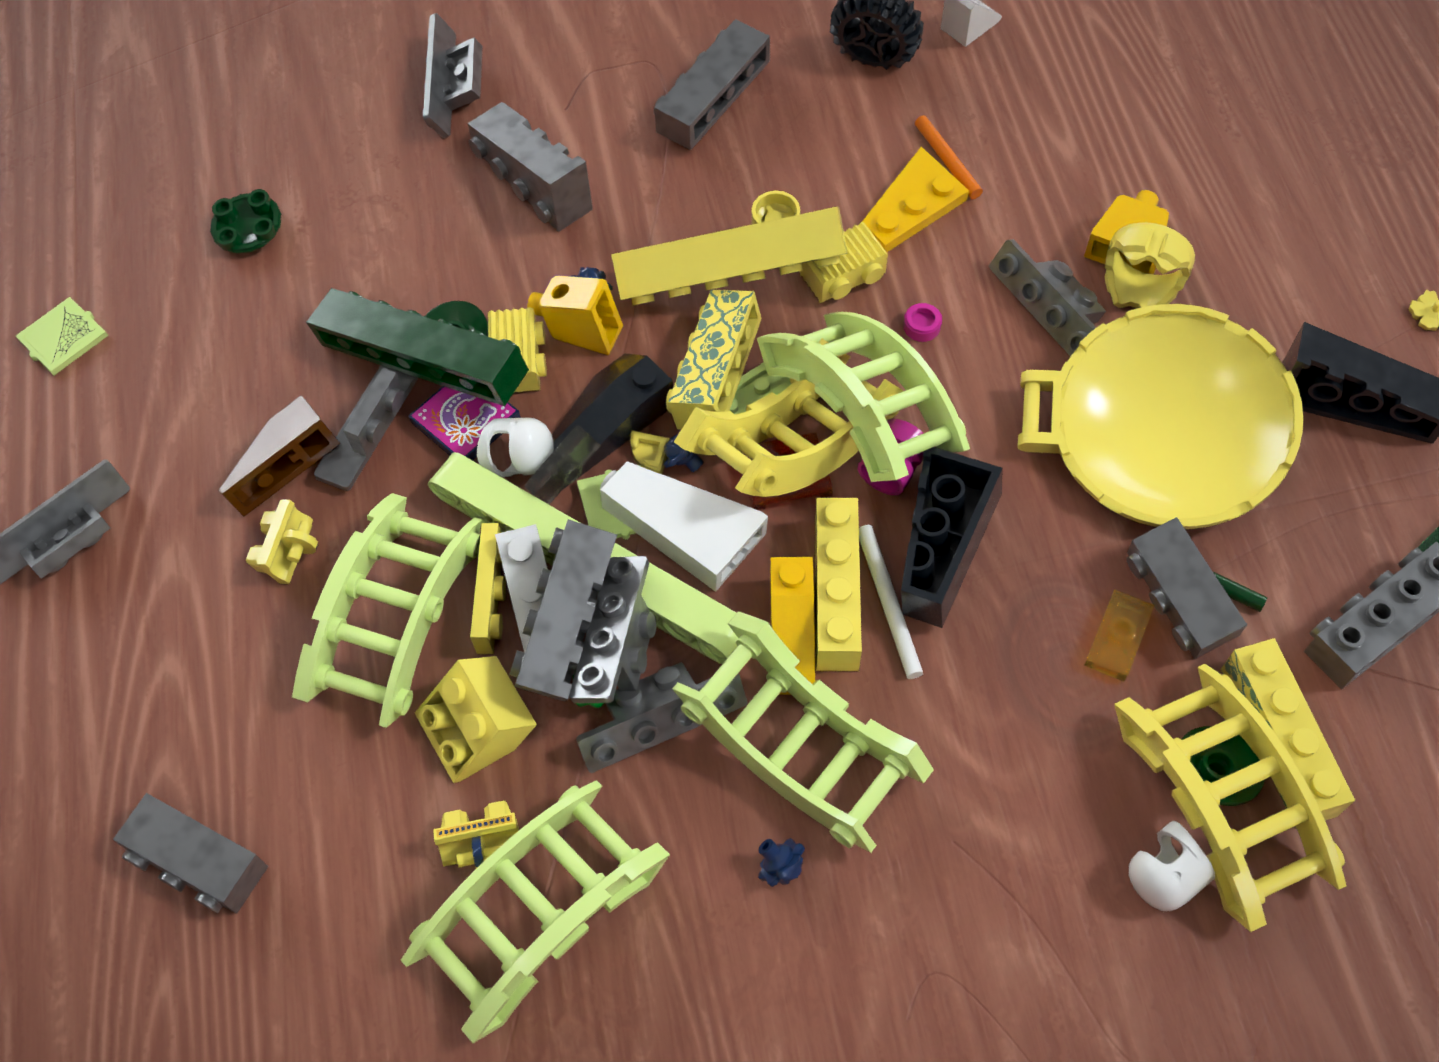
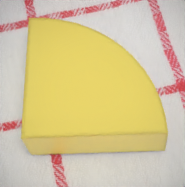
(649, 450)

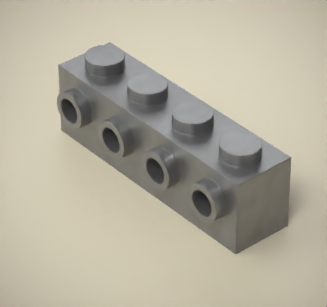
(712, 84)
(1380, 620)

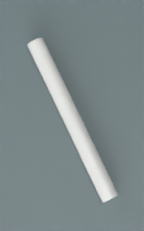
(890, 603)

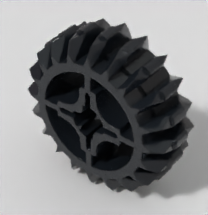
(881, 35)

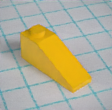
(794, 609)

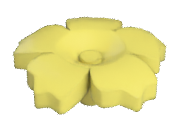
(1427, 310)

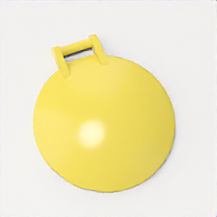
(1170, 416)

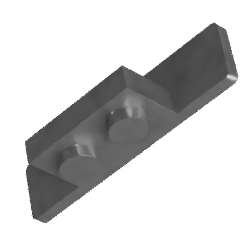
(451, 75)
(1049, 294)
(365, 428)
(61, 524)
(617, 634)
(649, 717)

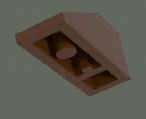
(279, 454)

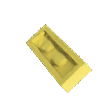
(489, 590)

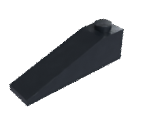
(615, 402)

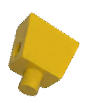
(1123, 212)
(579, 312)

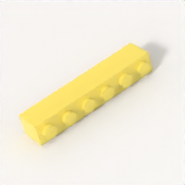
(730, 254)

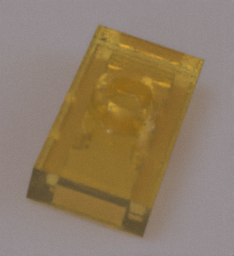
(1119, 635)

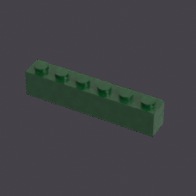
(419, 345)

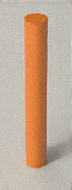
(948, 156)

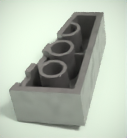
(533, 167)
(564, 611)

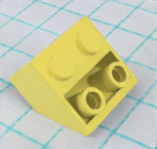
(474, 716)

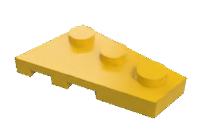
(914, 200)

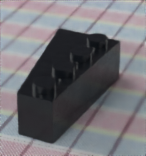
(1362, 386)

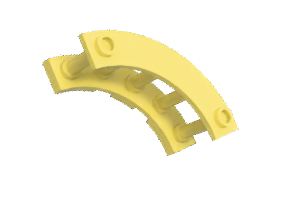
(771, 475)
(1200, 799)

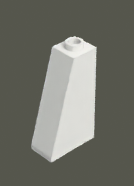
(684, 522)

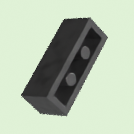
(1185, 588)
(189, 855)

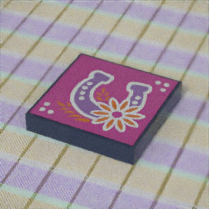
(457, 419)

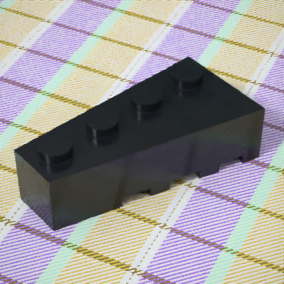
(947, 528)

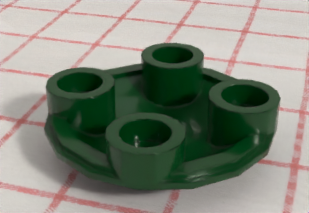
(245, 221)

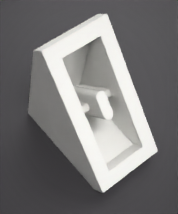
(967, 19)

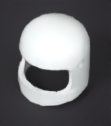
(528, 445)
(1168, 878)

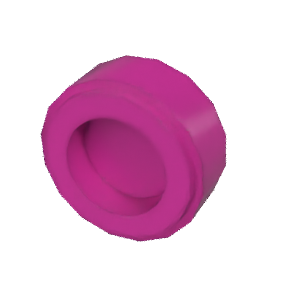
(922, 322)

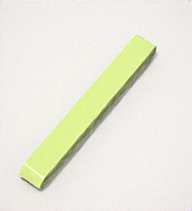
(676, 605)

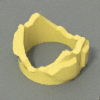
(1152, 243)

